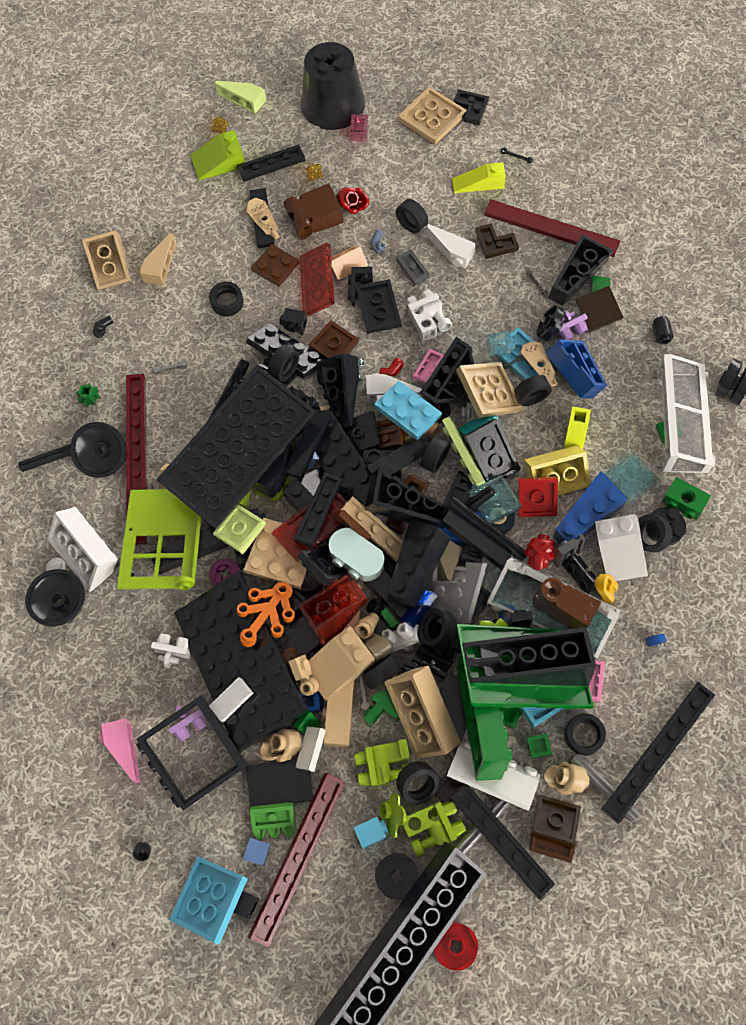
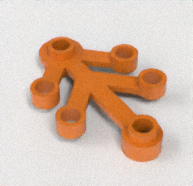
(267, 610)

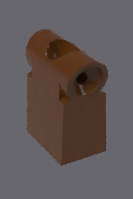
(314, 211)
(565, 604)

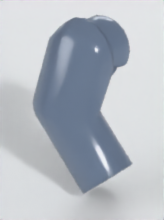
(376, 243)

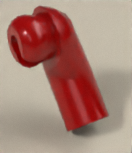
(394, 368)

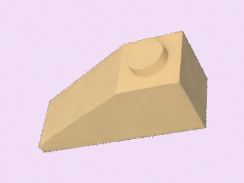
(158, 261)

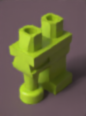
(379, 760)
(437, 823)

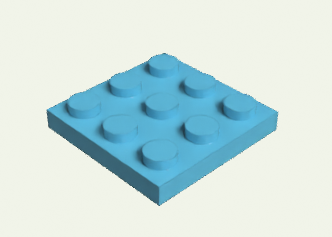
(208, 900)

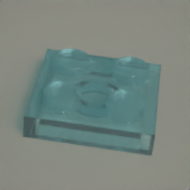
(632, 477)
(501, 504)

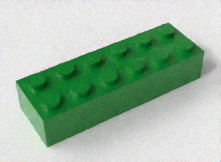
(485, 734)

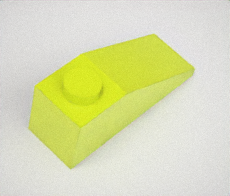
(483, 178)

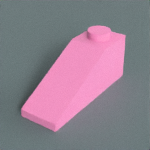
(119, 741)

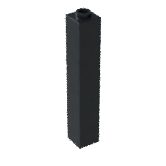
(207, 544)

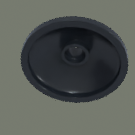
(87, 453)
(47, 589)

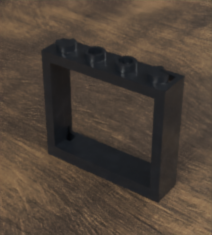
(166, 780)

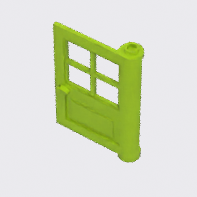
(160, 515)

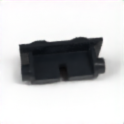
(576, 568)

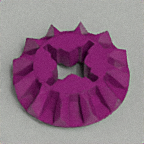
(220, 566)

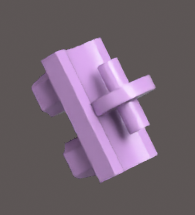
(578, 323)
(181, 731)

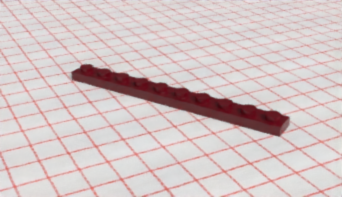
(136, 438)

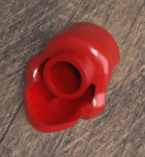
(352, 199)
(540, 552)

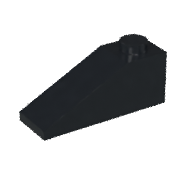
(275, 478)

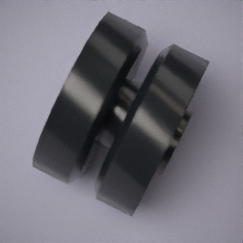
(732, 380)

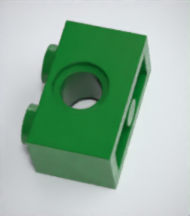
(695, 496)

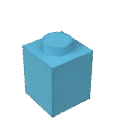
(371, 832)

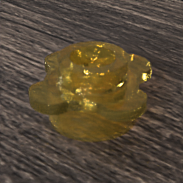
(219, 125)
(314, 168)

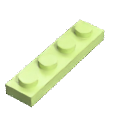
(459, 446)

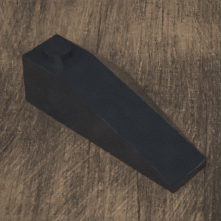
(339, 381)

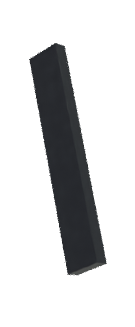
(502, 841)

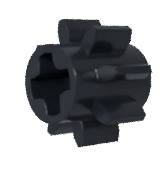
(470, 556)

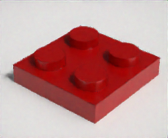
(538, 496)

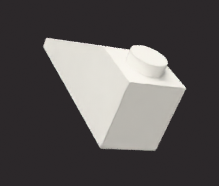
(454, 248)
(380, 383)

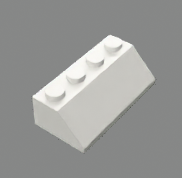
(81, 548)
(516, 786)

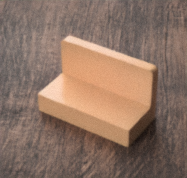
(346, 259)

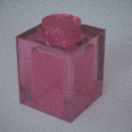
(359, 127)

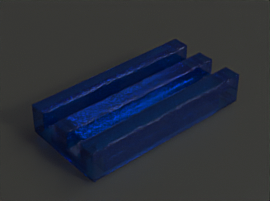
(413, 615)

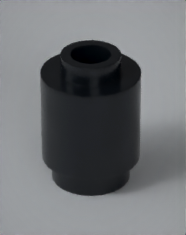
(662, 330)

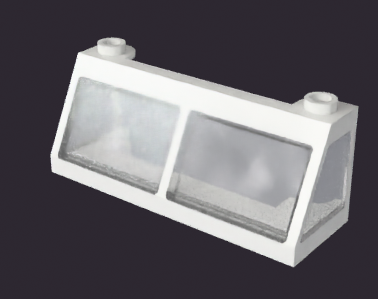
(685, 415)

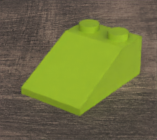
(218, 156)

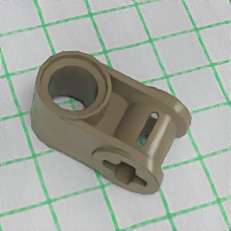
(378, 646)

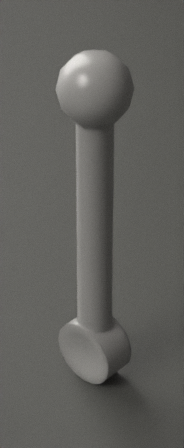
(184, 363)

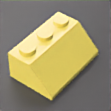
(567, 465)

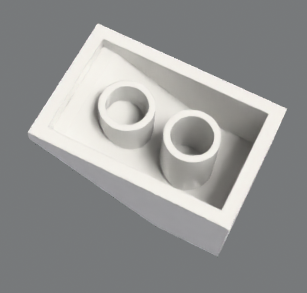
(621, 547)

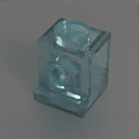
(500, 344)

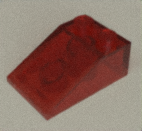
(333, 608)

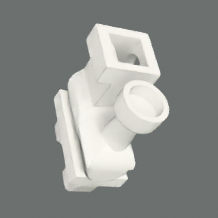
(423, 311)

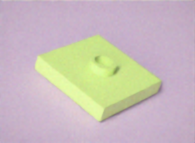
(240, 529)

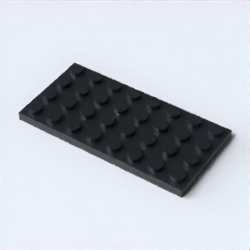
(236, 447)
(214, 640)

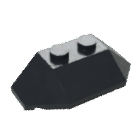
(444, 383)

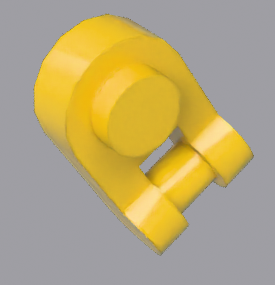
(606, 587)

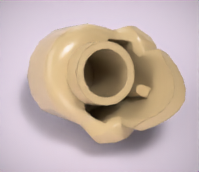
(281, 745)
(566, 778)

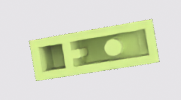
(243, 94)

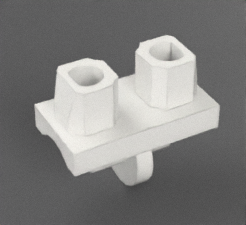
(403, 637)
(163, 647)

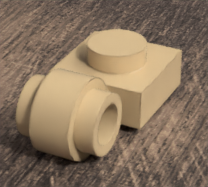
(301, 670)

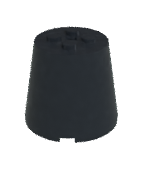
(331, 86)

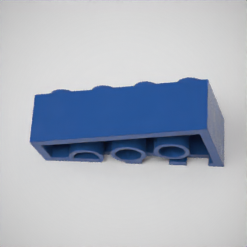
(597, 503)

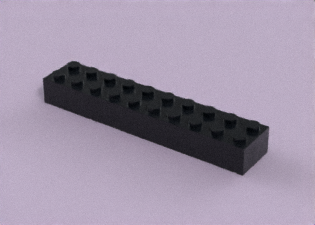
(405, 941)

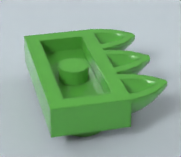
(272, 818)

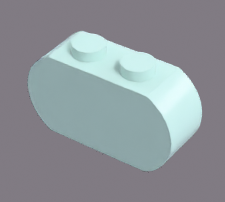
(356, 555)

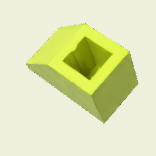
(577, 427)

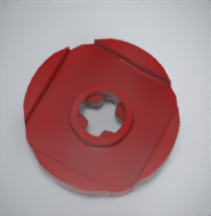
(468, 950)

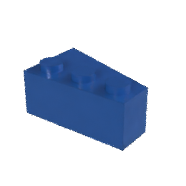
(577, 367)

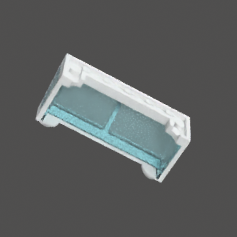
(516, 592)

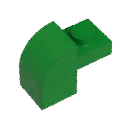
(382, 704)

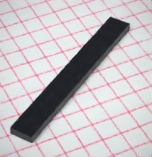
(657, 753)

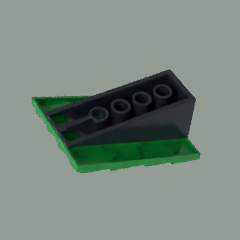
(527, 666)

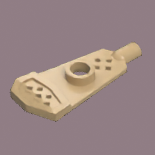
(257, 210)
(534, 354)

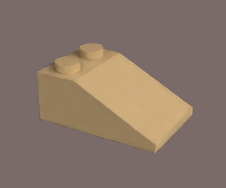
(107, 259)
(340, 662)

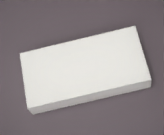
(231, 699)
(310, 748)

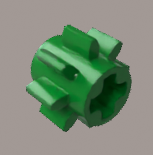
(88, 395)

